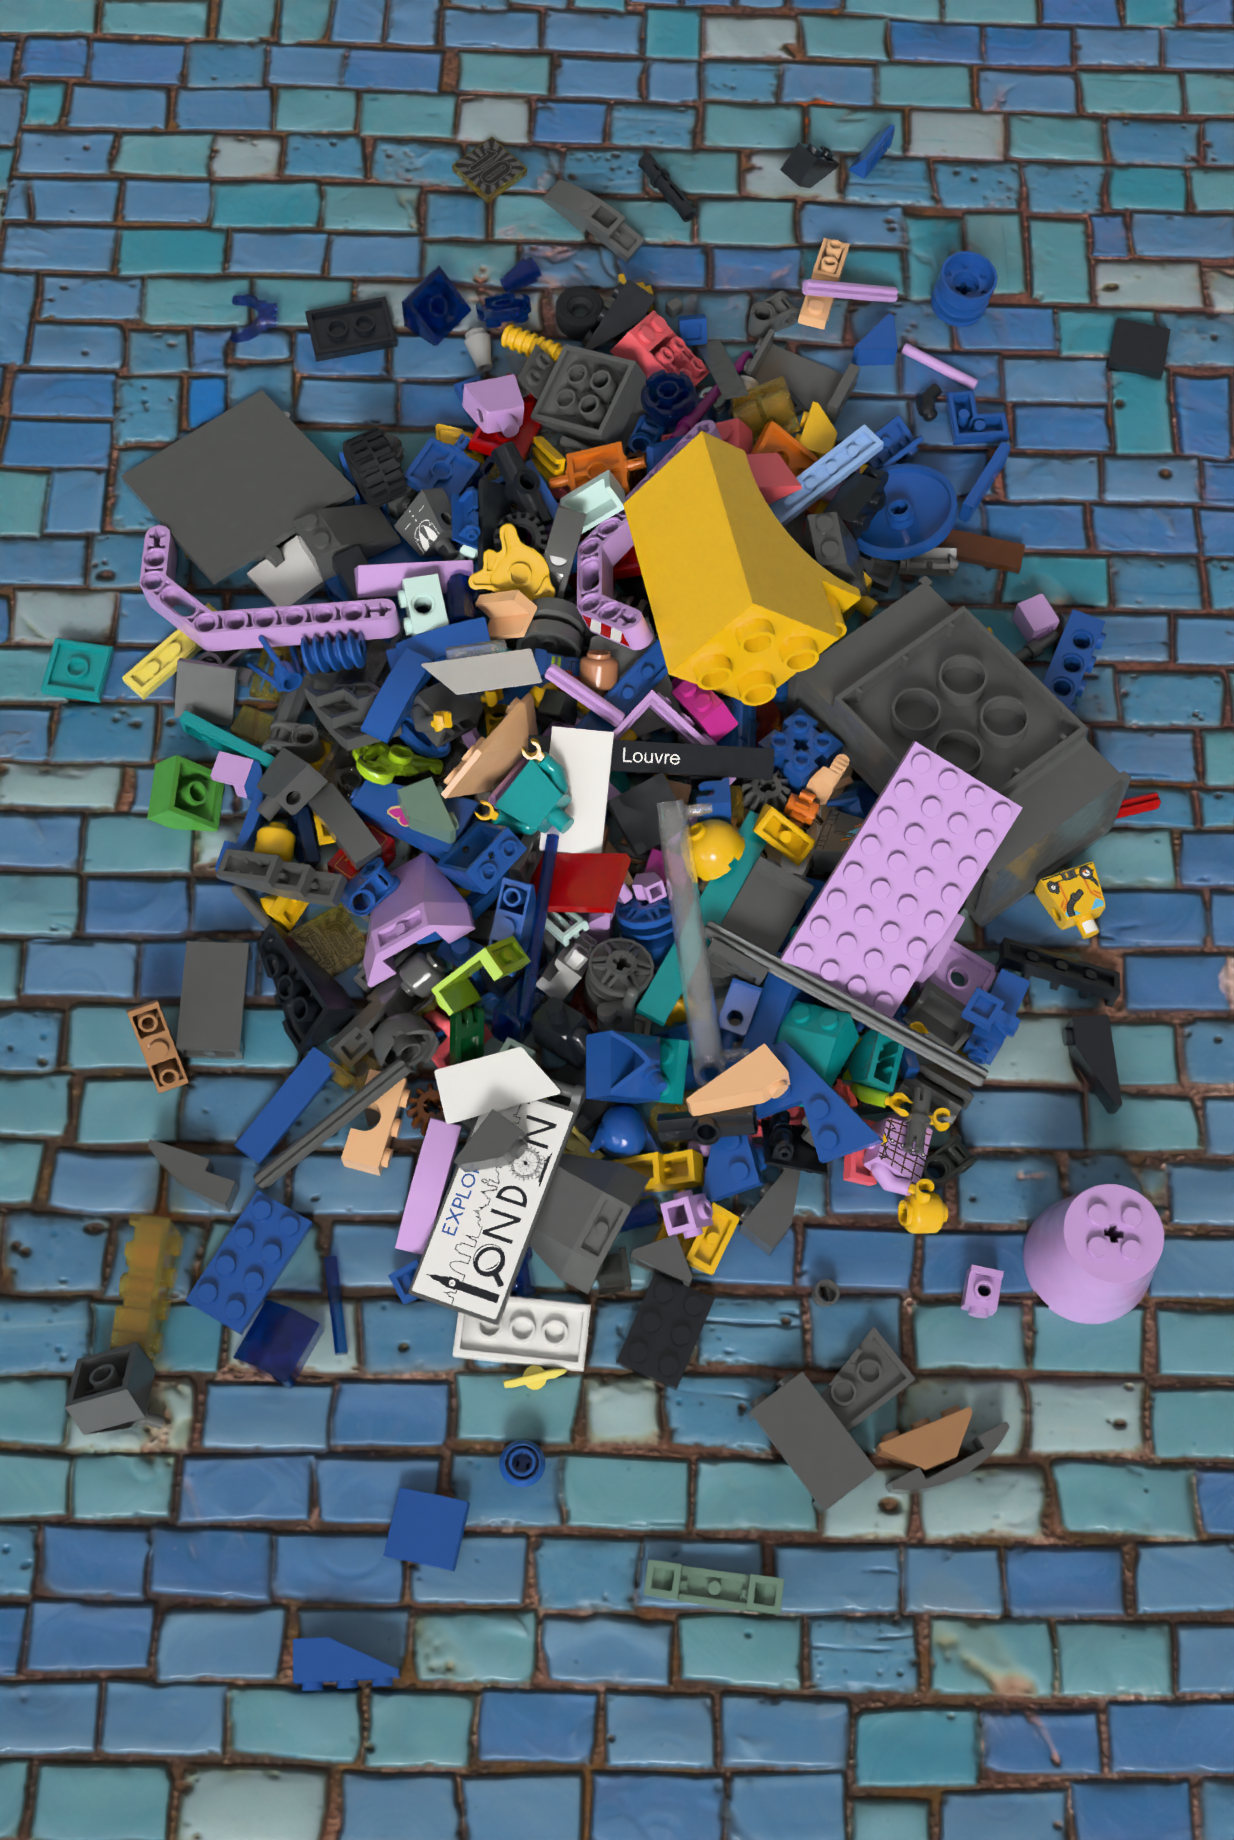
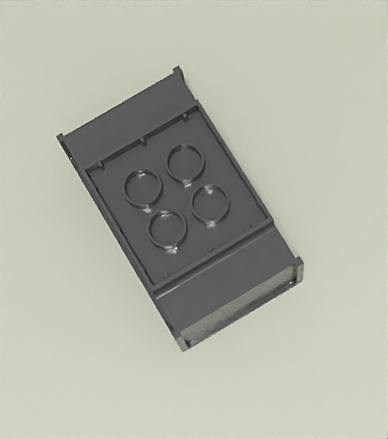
(964, 696)

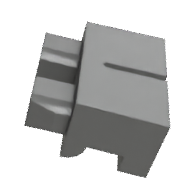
(567, 968)

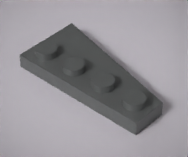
(866, 1381)

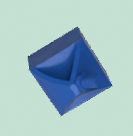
(623, 1067)

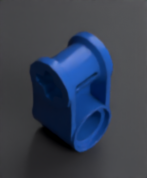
(645, 434)
(371, 886)

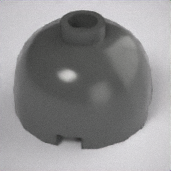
(406, 1038)

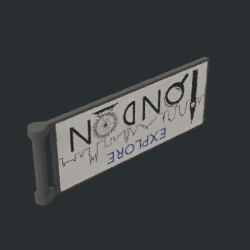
(493, 1214)

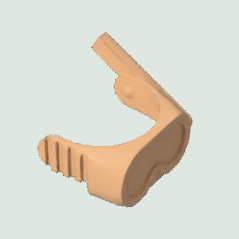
(828, 780)

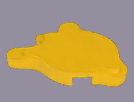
(514, 568)

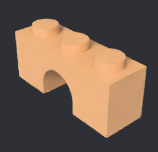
(371, 1149)

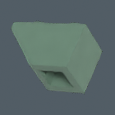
(426, 811)

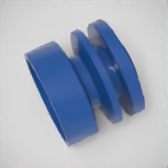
(963, 288)
(647, 925)

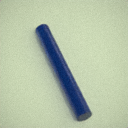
(335, 1305)

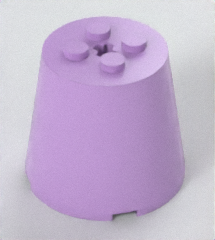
(1079, 1267)

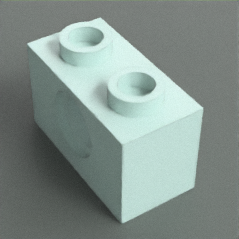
(423, 592)

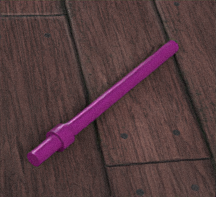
(691, 420)

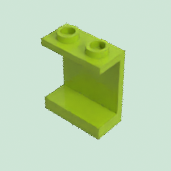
(499, 960)

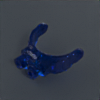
(264, 320)

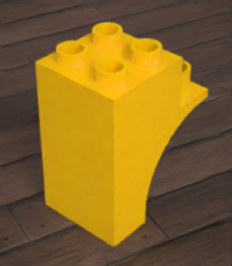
(725, 578)

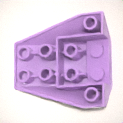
(416, 909)

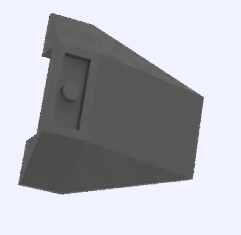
(584, 1216)

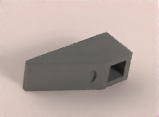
(773, 1215)

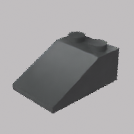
(337, 529)

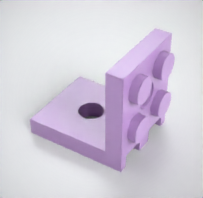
(952, 957)

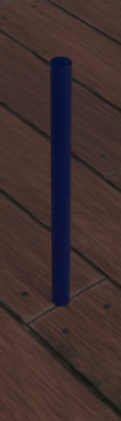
(538, 927)

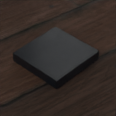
(1138, 348)

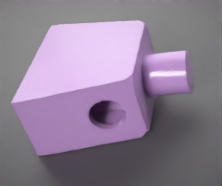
(495, 404)

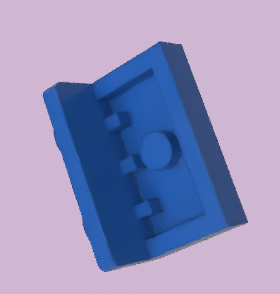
(897, 444)

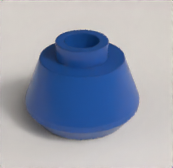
(525, 1453)

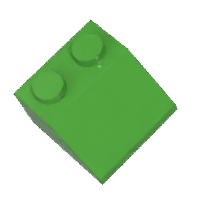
(185, 796)

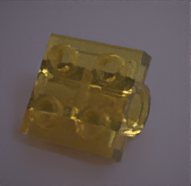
(764, 404)

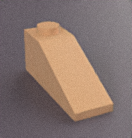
(744, 1084)

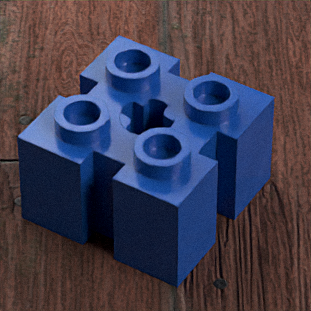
(801, 749)

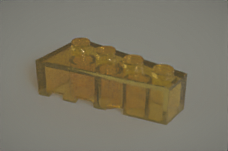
(147, 1283)

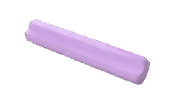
(584, 695)

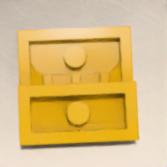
(706, 1250)

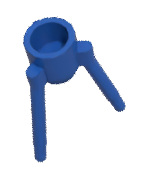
(286, 675)

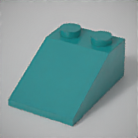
(820, 1037)

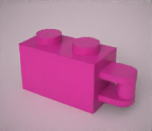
(704, 708)

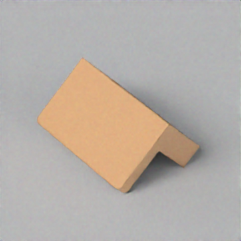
(508, 613)

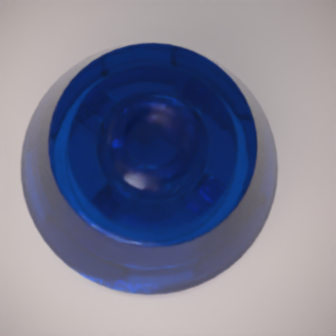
(668, 397)

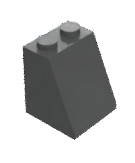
(834, 548)

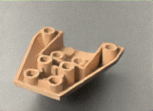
(495, 756)

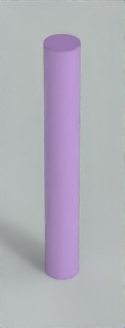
(940, 366)

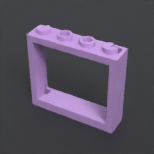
(678, 722)

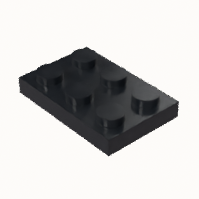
(665, 1331)

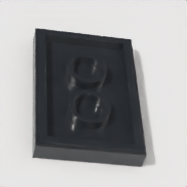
(351, 329)

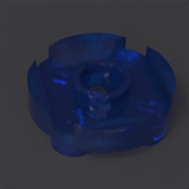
(504, 308)

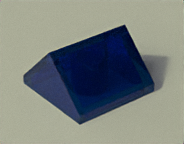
(434, 307)

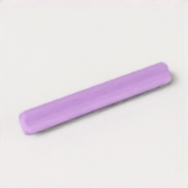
(849, 290)

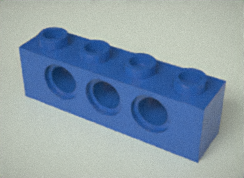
(1079, 630)

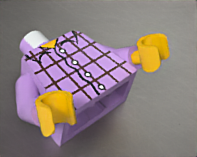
(895, 1168)

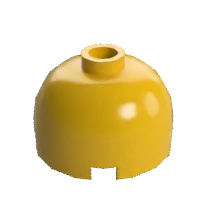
(714, 847)

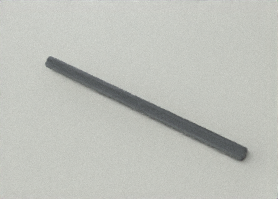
(846, 1003)

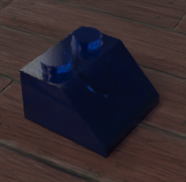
(279, 1343)

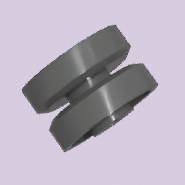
(555, 628)

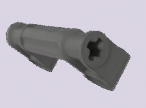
(286, 728)

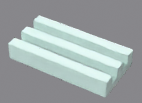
(570, 931)

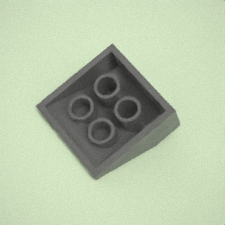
(589, 396)

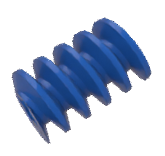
(334, 654)

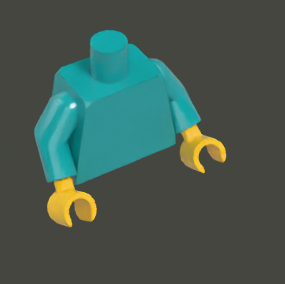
(534, 798)

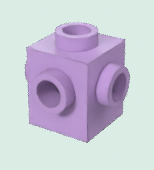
(687, 1214)

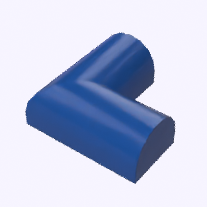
(971, 427)

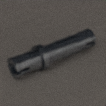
(661, 180)

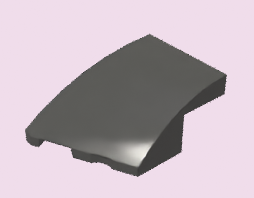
(345, 710)

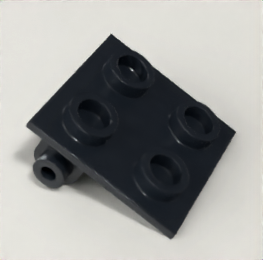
(787, 1148)

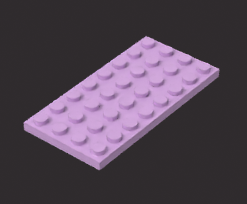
(901, 880)

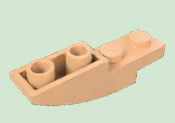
(828, 267)

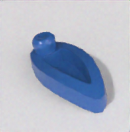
(420, 742)

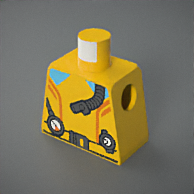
(1073, 898)

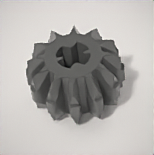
(761, 792)

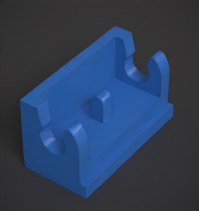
(720, 800)

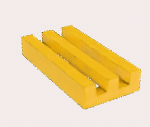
(546, 458)

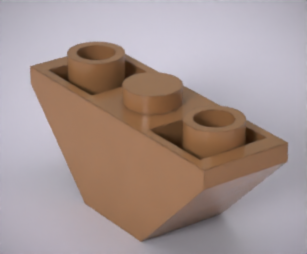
(158, 1046)
(928, 1442)

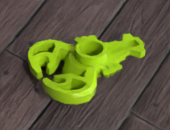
(392, 762)

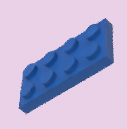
(249, 1262)

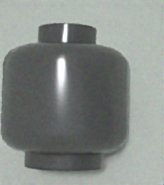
(422, 974)

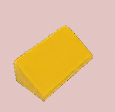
(783, 834)

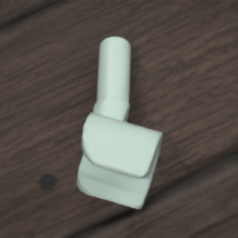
(467, 552)

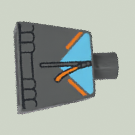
(834, 839)

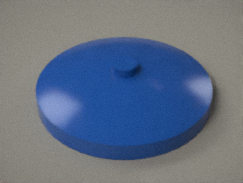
(916, 514)

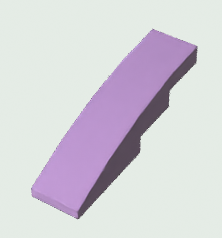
(428, 1185)

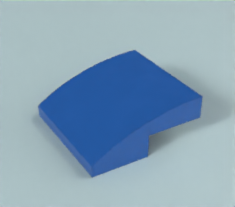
(427, 1529)

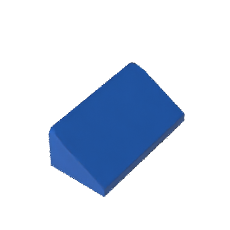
(873, 152)

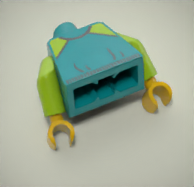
(874, 1069)

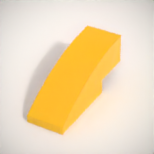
(669, 1170)

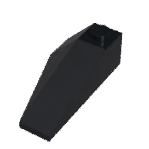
(310, 997)

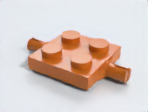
(592, 462)

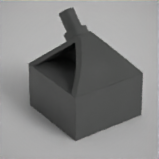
(112, 1391)

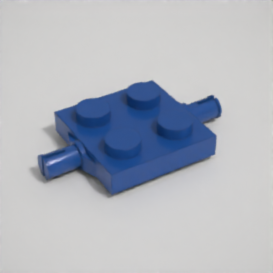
(442, 467)

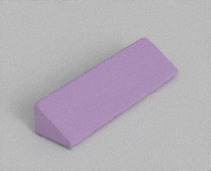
(386, 579)

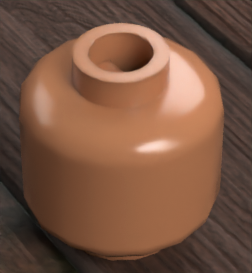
(599, 671)

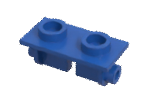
(465, 517)

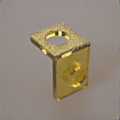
(345, 1079)

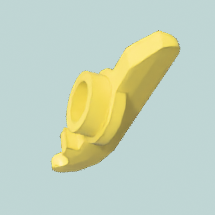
(534, 1377)

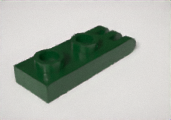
(466, 1035)

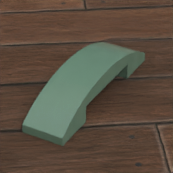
(714, 1587)

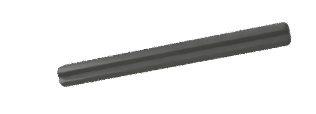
(332, 1123)

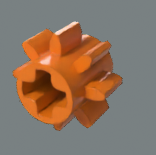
(802, 808)

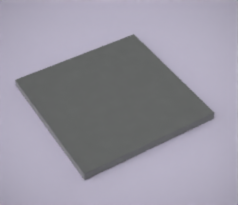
(237, 485)

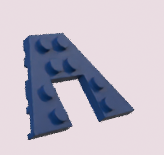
(832, 1122)

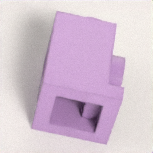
(972, 1301)

